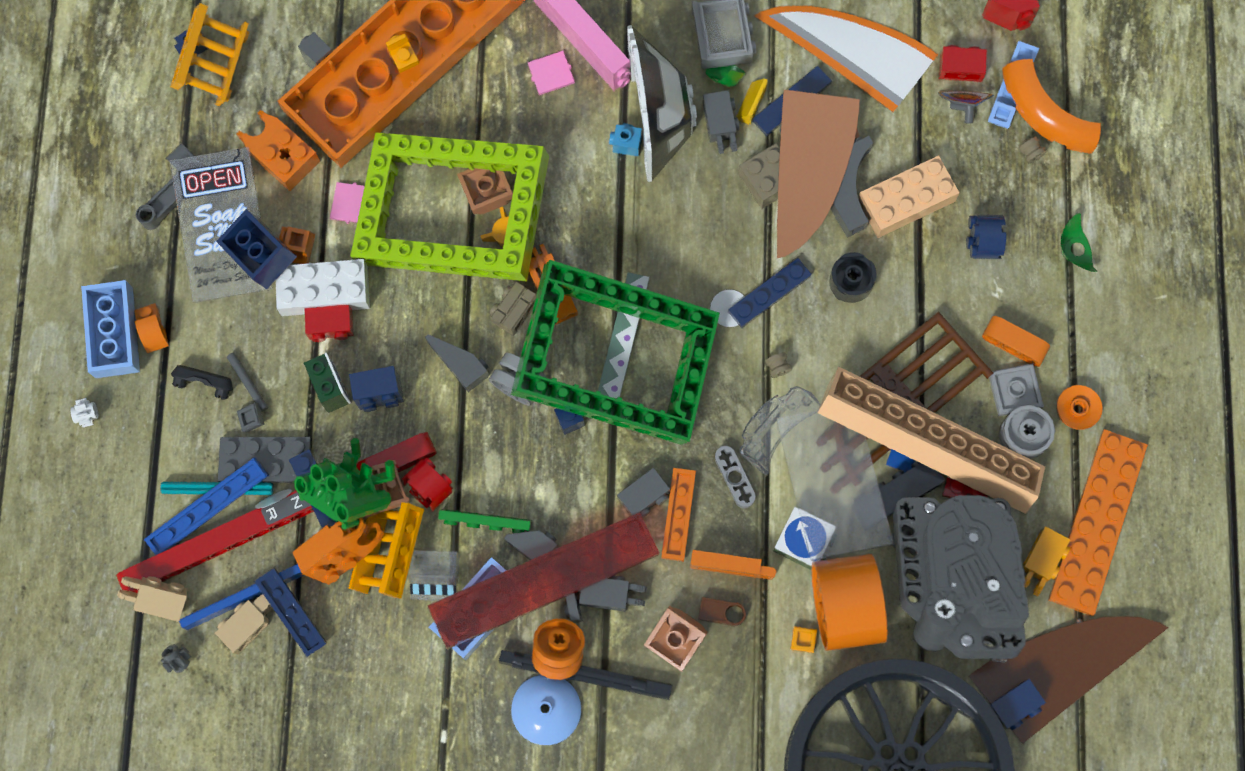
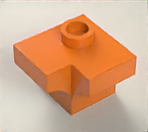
(299, 242)

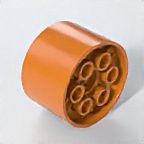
(849, 602)

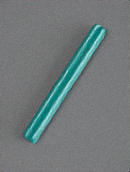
(262, 488)

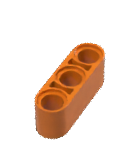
(1016, 341)

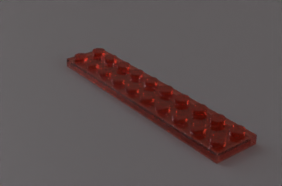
(542, 580)

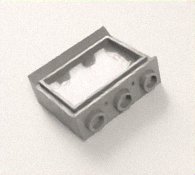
(723, 32)

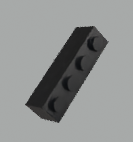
(909, 484)

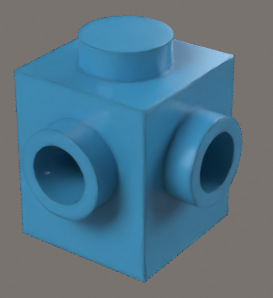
(626, 139)

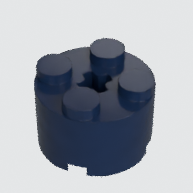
(986, 236)

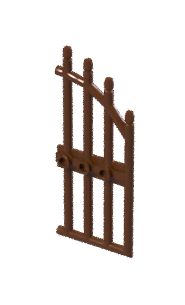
(885, 377)

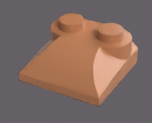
(485, 189)
(676, 637)

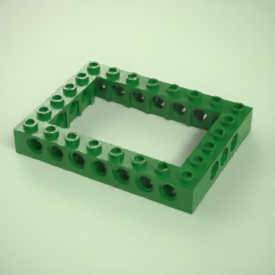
(696, 321)

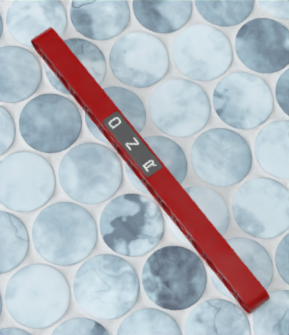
(260, 521)

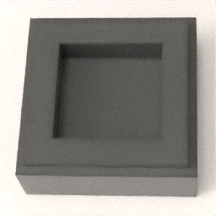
(250, 417)

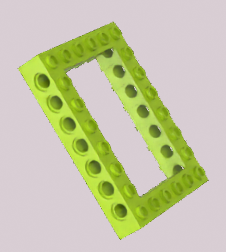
(505, 263)

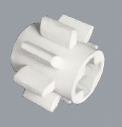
(84, 412)

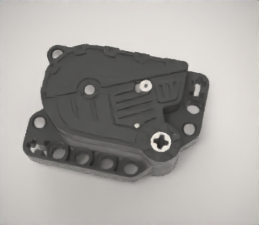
(964, 575)

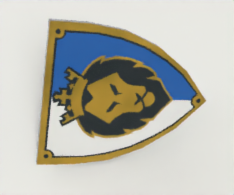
(965, 101)

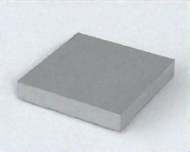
(1015, 388)

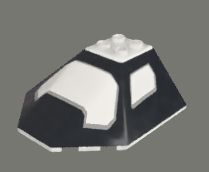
(663, 100)

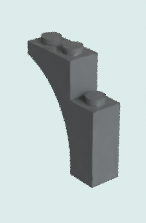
(846, 204)

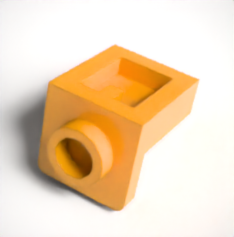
(402, 52)

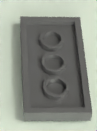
(271, 453)

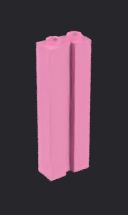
(589, 40)

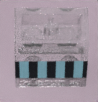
(433, 574)

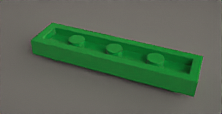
(495, 522)

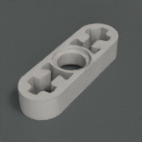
(747, 489)

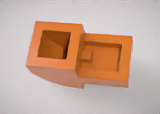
(150, 328)

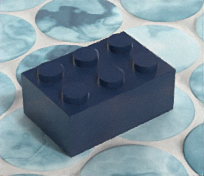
(256, 249)

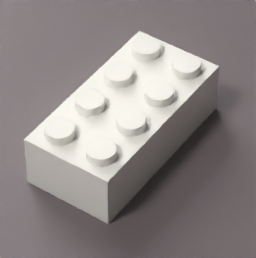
(323, 286)

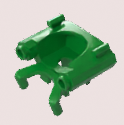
(343, 490)

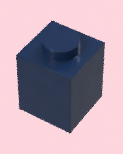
(568, 421)

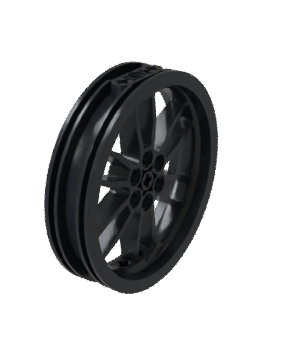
(938, 683)

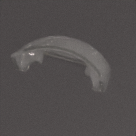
(762, 432)

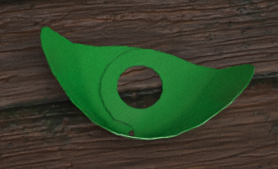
(727, 75)
(1073, 234)

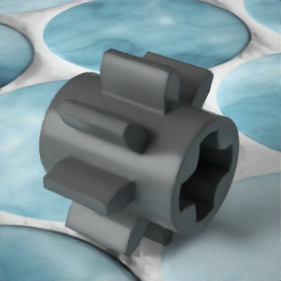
(175, 658)

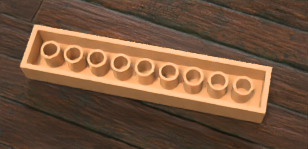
(932, 440)

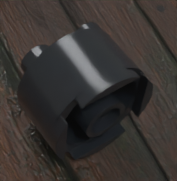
(861, 269)

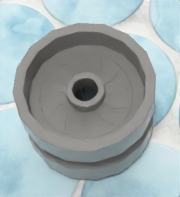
(505, 378)
(1035, 423)

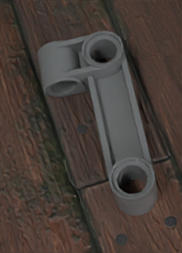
(164, 200)

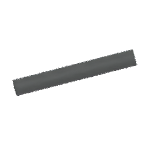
(249, 385)

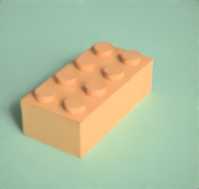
(908, 196)

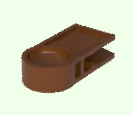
(715, 611)

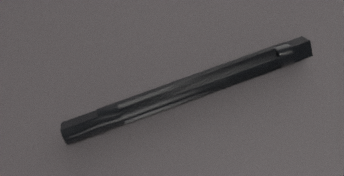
(596, 677)

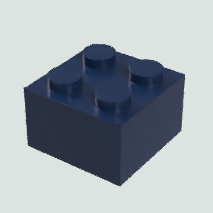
(376, 388)

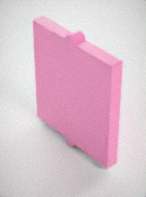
(551, 73)
(347, 202)

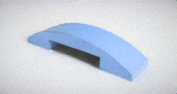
(1004, 105)

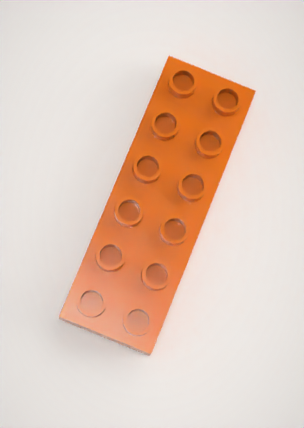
(359, 84)

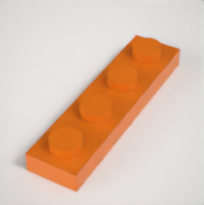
(678, 514)

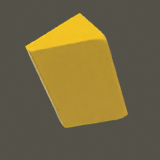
(752, 101)

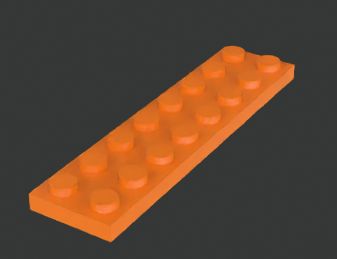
(1098, 522)

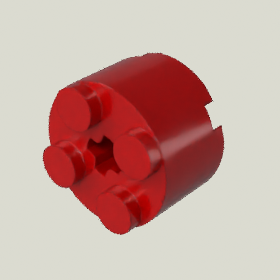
(427, 484)

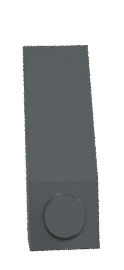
(461, 363)

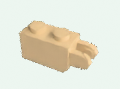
(244, 624)

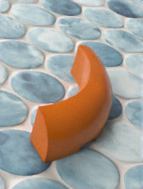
(1044, 113)

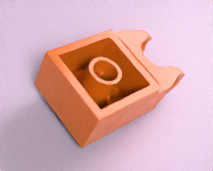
(273, 148)
(336, 550)

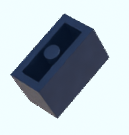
(1017, 704)

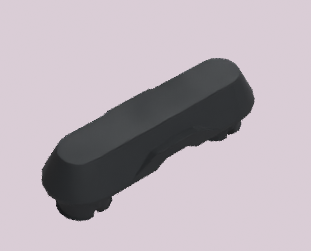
(221, 383)

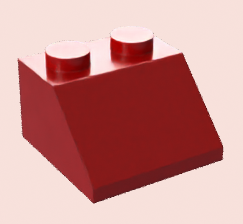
(1011, 13)

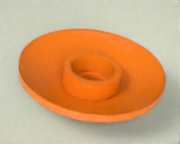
(1087, 400)

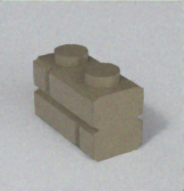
(513, 308)

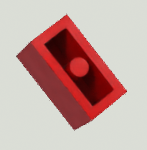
(962, 63)
(329, 323)

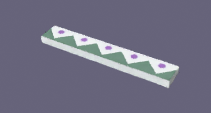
(620, 345)

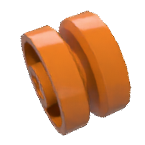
(558, 649)

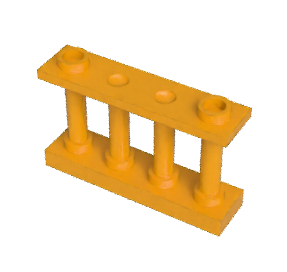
(188, 57)
(399, 555)

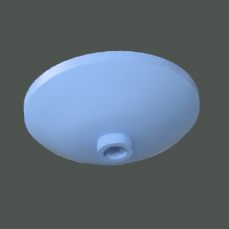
(551, 726)

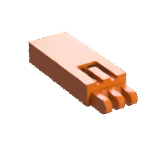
(566, 308)
(730, 565)

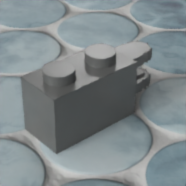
(720, 120)
(611, 594)

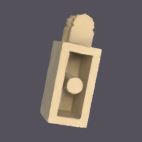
(155, 597)

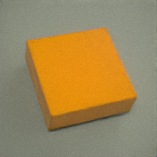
(803, 639)

